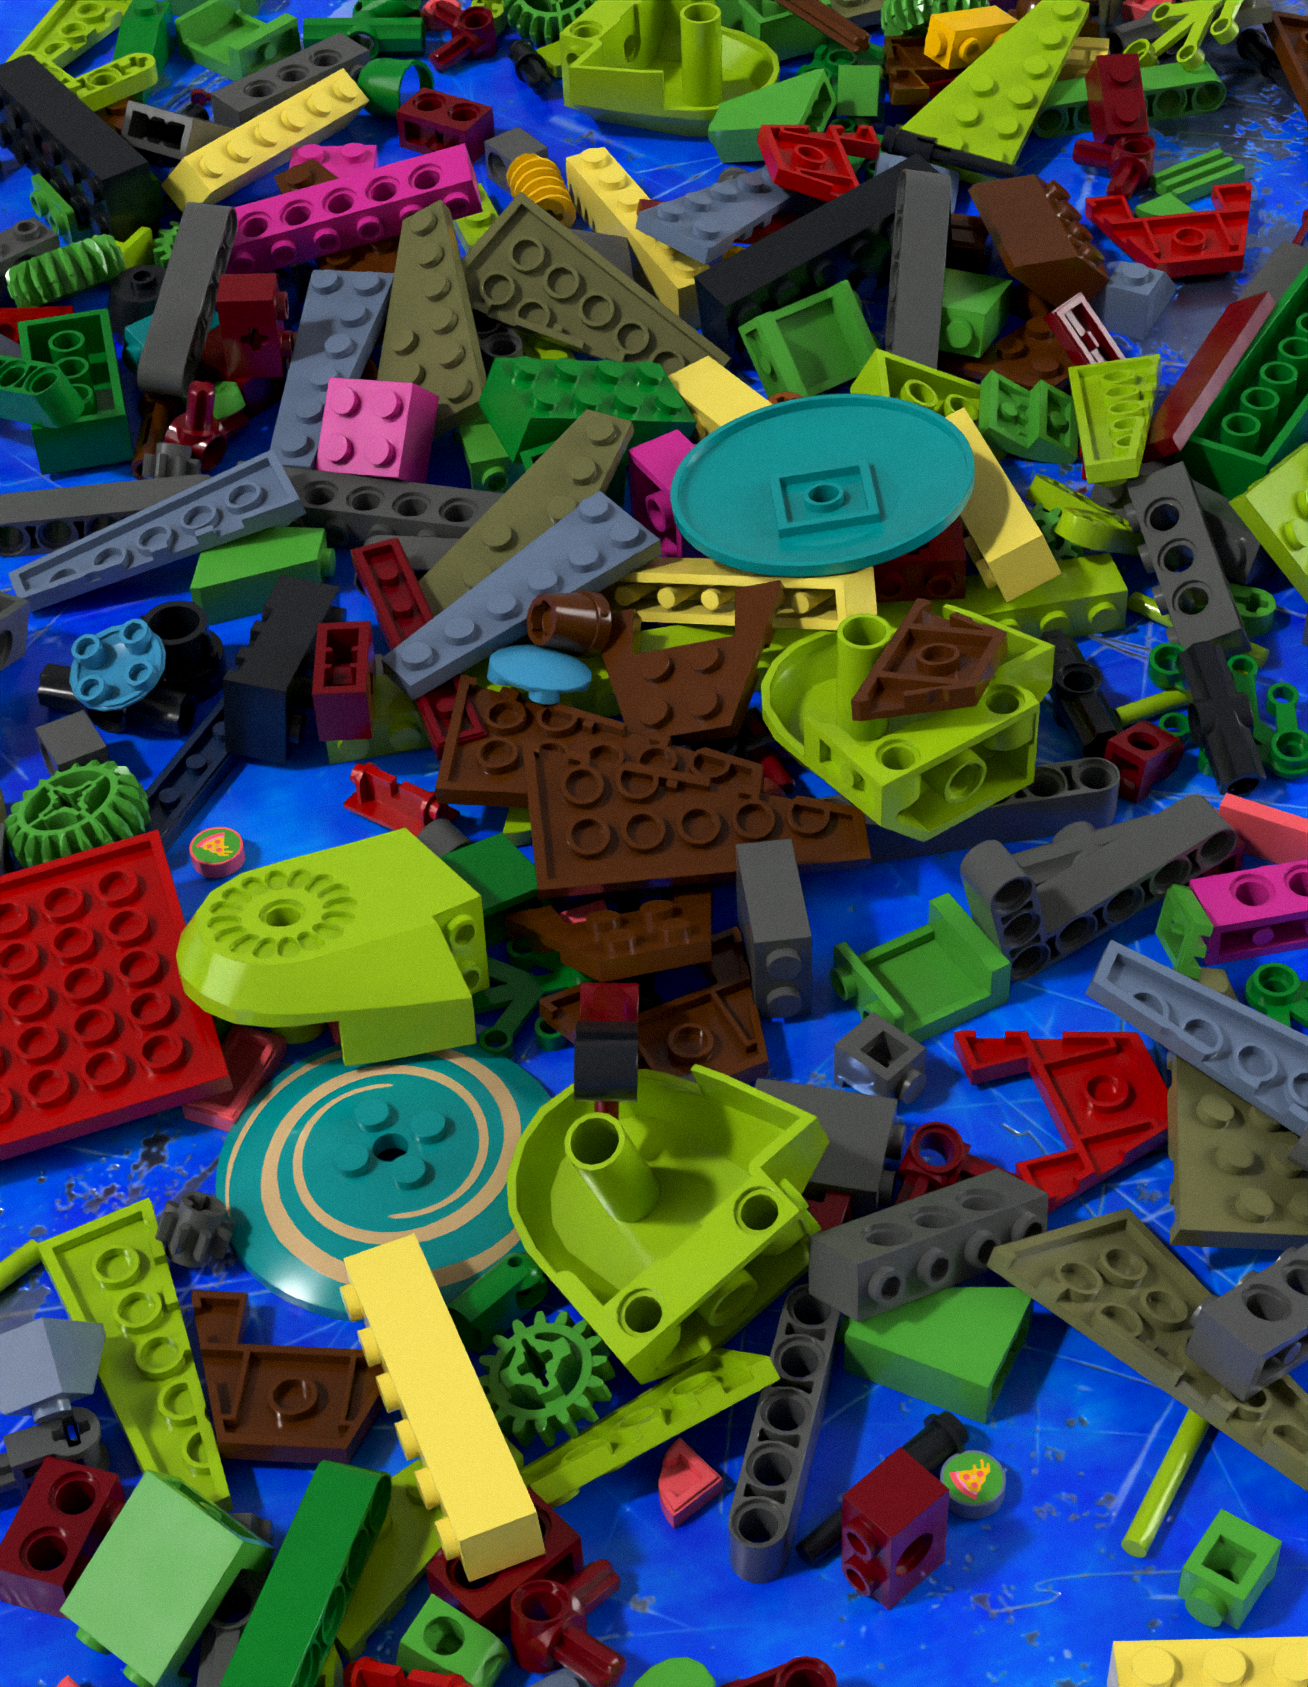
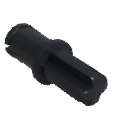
(529, 66)

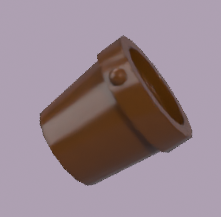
(570, 622)

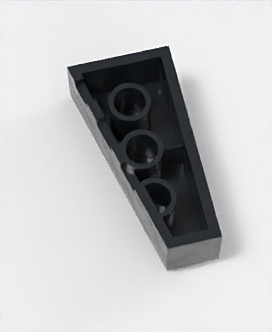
(275, 673)

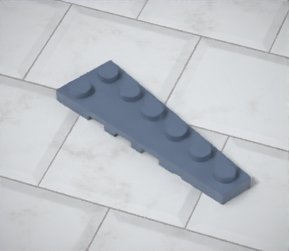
(712, 218)
(333, 340)
(197, 519)
(578, 553)
(1209, 1030)

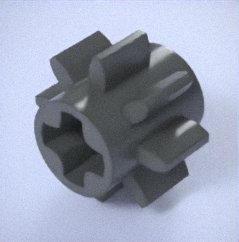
(170, 461)
(195, 1229)

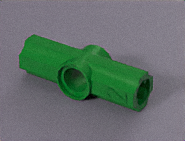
(386, 35)

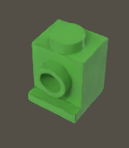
(1228, 1571)

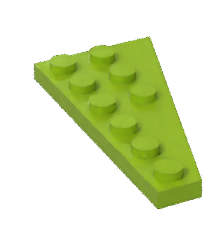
(1005, 89)
(1278, 515)

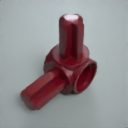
(472, 35)
(1128, 162)
(201, 429)
(921, 1178)
(552, 1625)

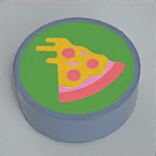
(974, 1484)

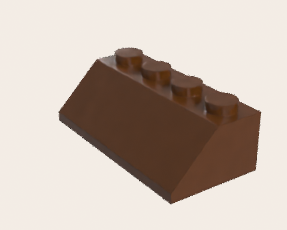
(1040, 237)

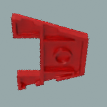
(815, 160)
(1182, 242)
(1097, 1091)

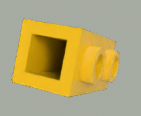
(964, 35)

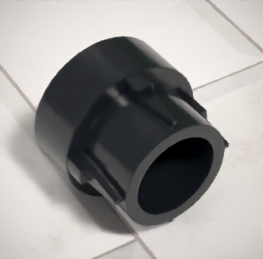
(193, 652)

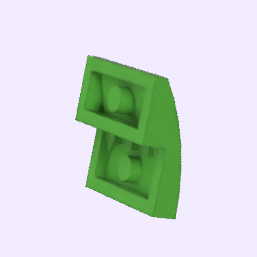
(1028, 423)

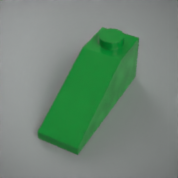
(148, 29)

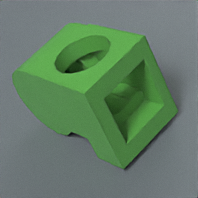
(451, 1642)

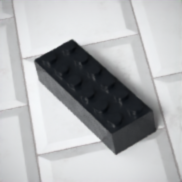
(75, 151)
(829, 245)

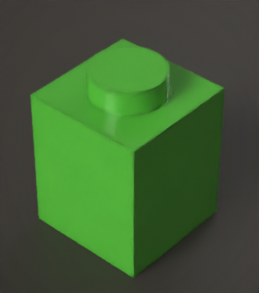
(861, 94)

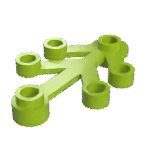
(1196, 19)

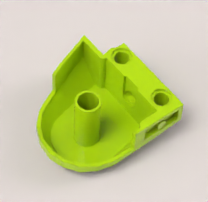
(659, 64)
(909, 769)
(347, 937)
(671, 1216)

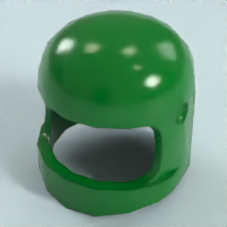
(382, 83)

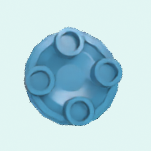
(116, 665)
(540, 671)

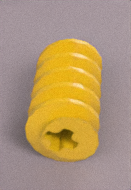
(543, 184)

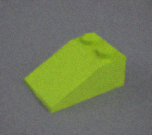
(914, 382)

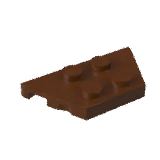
(931, 666)

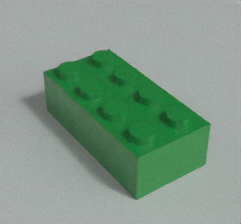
(88, 357)
(539, 399)

